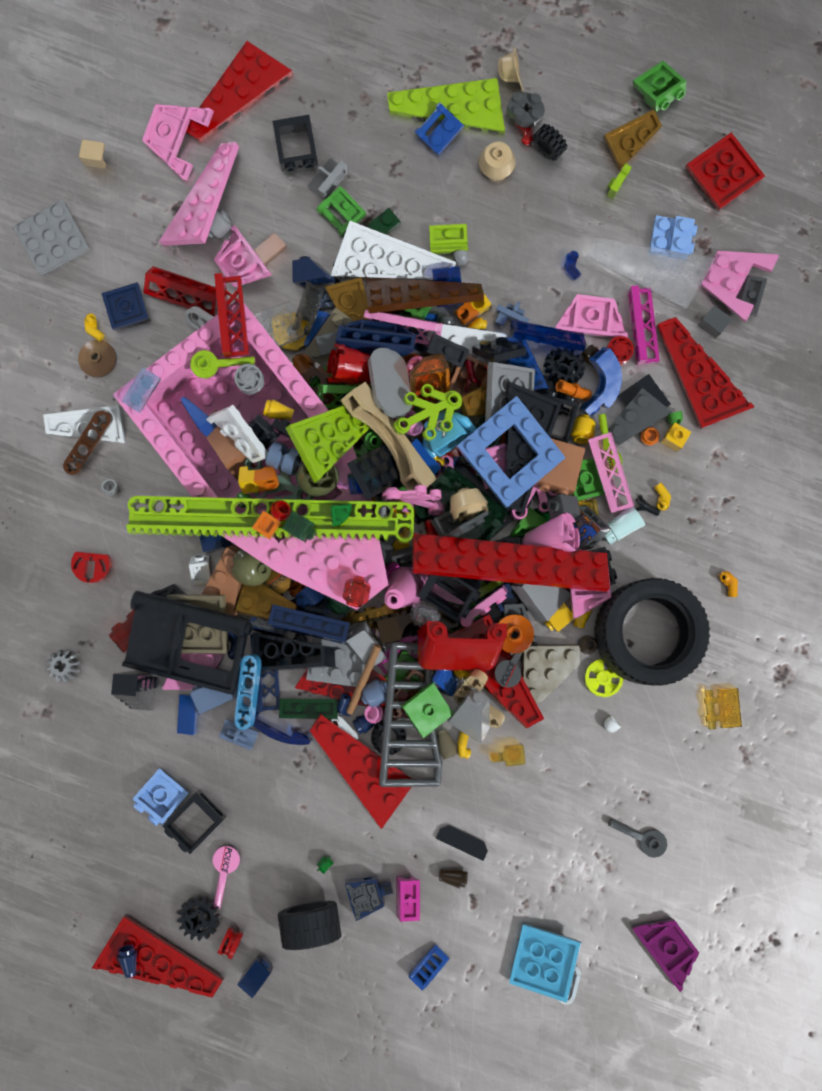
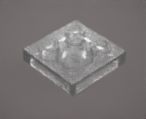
(279, 323)

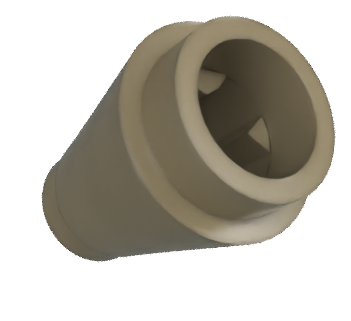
(446, 745)

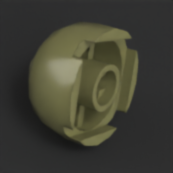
(321, 487)
(249, 570)

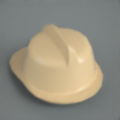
(509, 68)

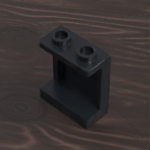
(453, 353)

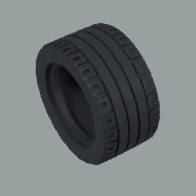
(691, 624)

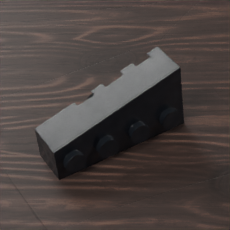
(290, 654)

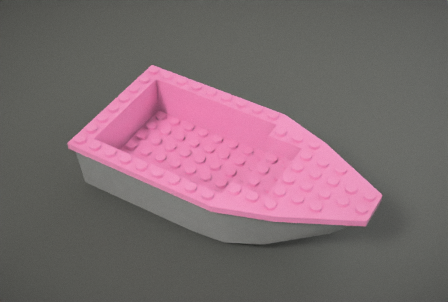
(189, 455)

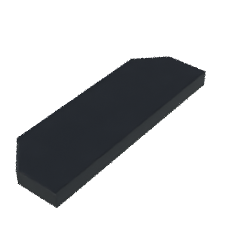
(462, 841)

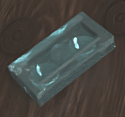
(141, 390)

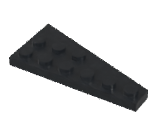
(517, 450)

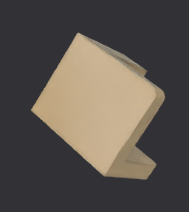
(92, 153)

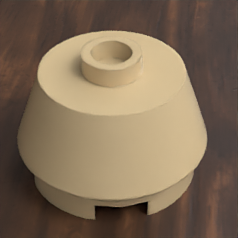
(497, 161)
(467, 504)

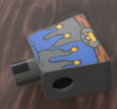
(590, 528)

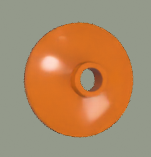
(521, 625)

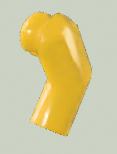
(91, 327)
(664, 497)

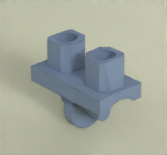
(509, 313)
(243, 738)

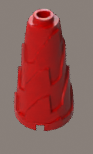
(348, 366)

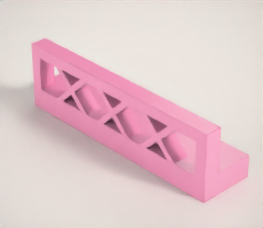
(409, 322)
(606, 474)

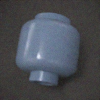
(374, 693)

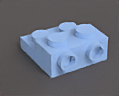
(673, 234)
(159, 798)

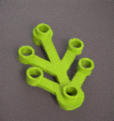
(431, 410)

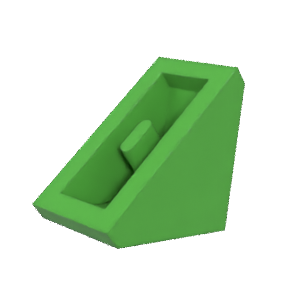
(528, 523)

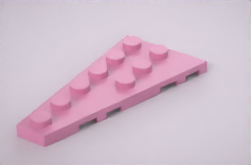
(198, 210)

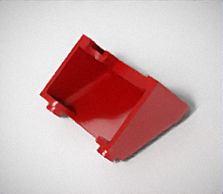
(462, 654)

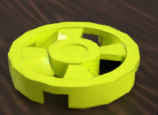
(602, 678)

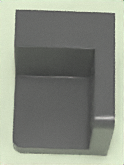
(715, 322)
(326, 342)

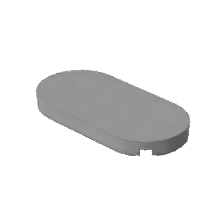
(389, 382)

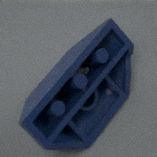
(371, 335)

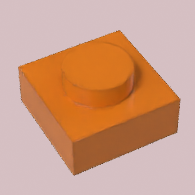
(266, 525)

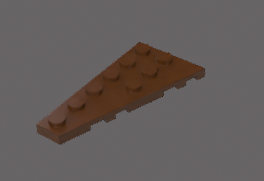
(403, 294)

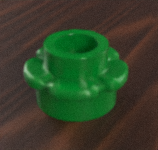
(324, 864)

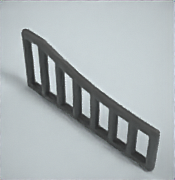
(389, 723)

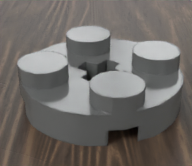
(525, 100)

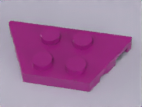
(669, 948)

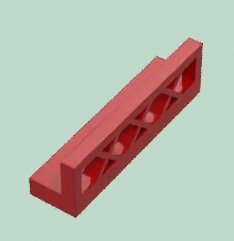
(180, 284)
(224, 319)

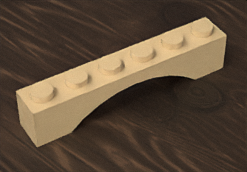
(411, 466)

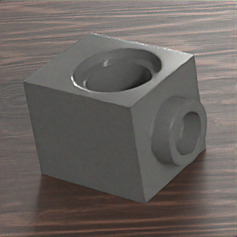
(563, 504)

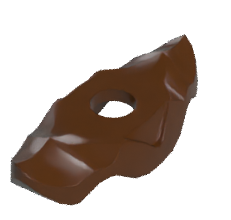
(309, 368)

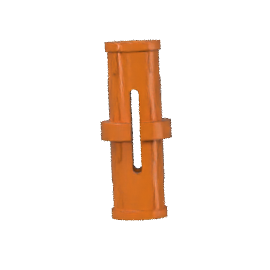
(573, 390)

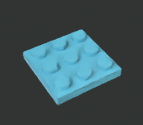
(545, 962)

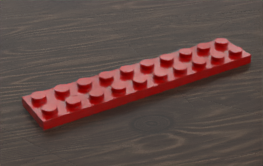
(509, 562)

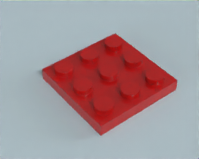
(725, 171)

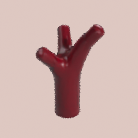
(471, 377)

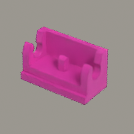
(407, 899)

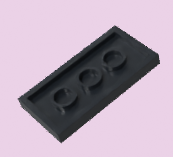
(375, 471)

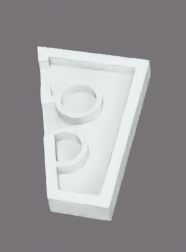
(235, 427)

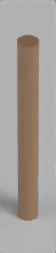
(363, 679)

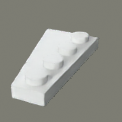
(467, 337)
(74, 423)

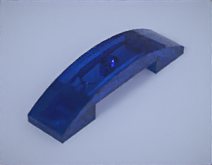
(296, 739)

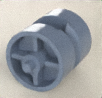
(282, 457)

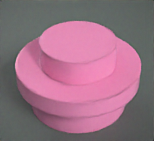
(373, 714)

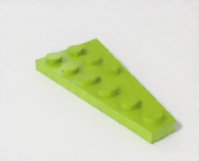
(471, 102)
(325, 439)

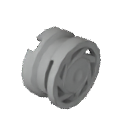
(249, 379)

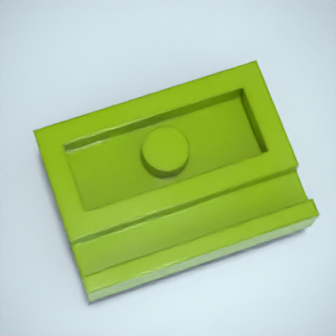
(448, 238)

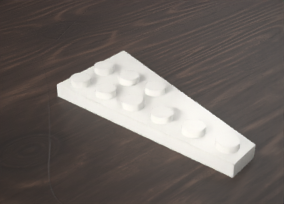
(382, 256)

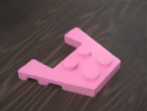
(167, 130)
(730, 273)

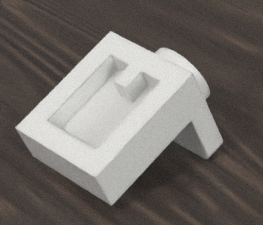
(200, 569)

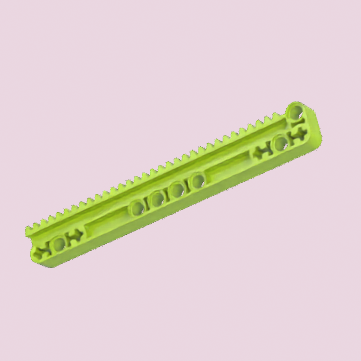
(220, 517)

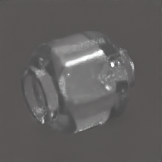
(423, 612)

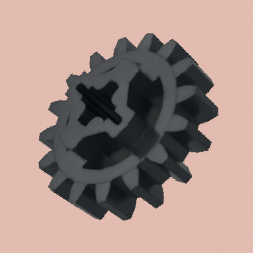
(564, 366)
(189, 918)

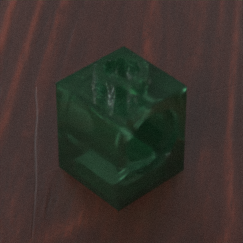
(300, 527)

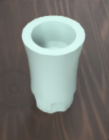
(624, 524)

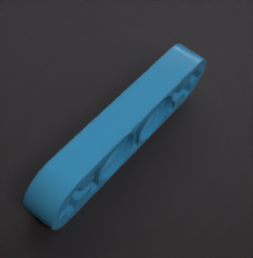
(244, 690)

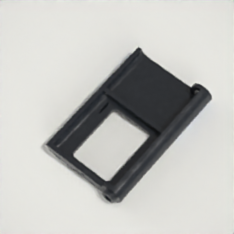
(159, 638)

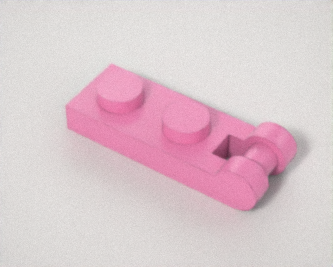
(483, 606)

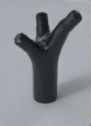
(646, 506)

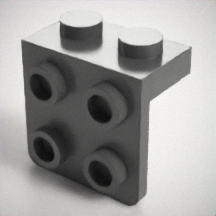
(448, 527)

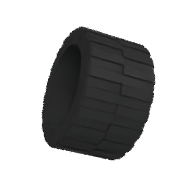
(309, 925)

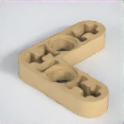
(496, 716)

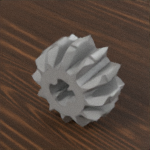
(60, 658)

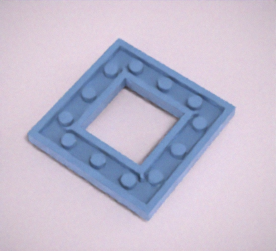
(474, 451)

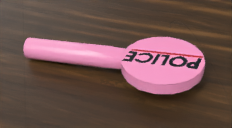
(225, 861)

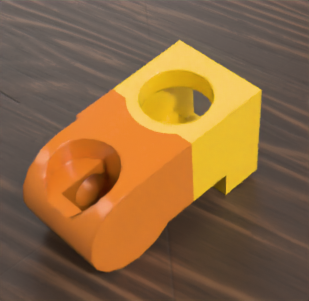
(471, 310)
(257, 480)

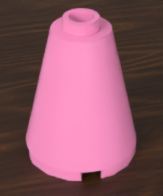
(555, 533)
(403, 588)

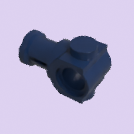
(307, 597)

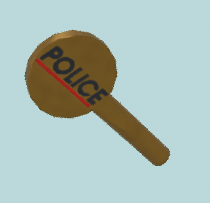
(278, 582)

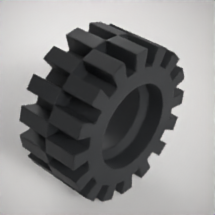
(549, 142)
(376, 737)

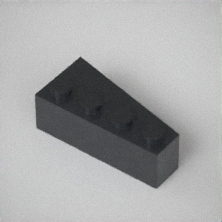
(135, 689)

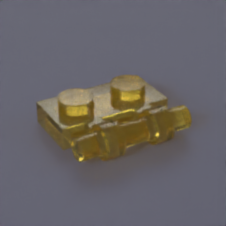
(729, 708)

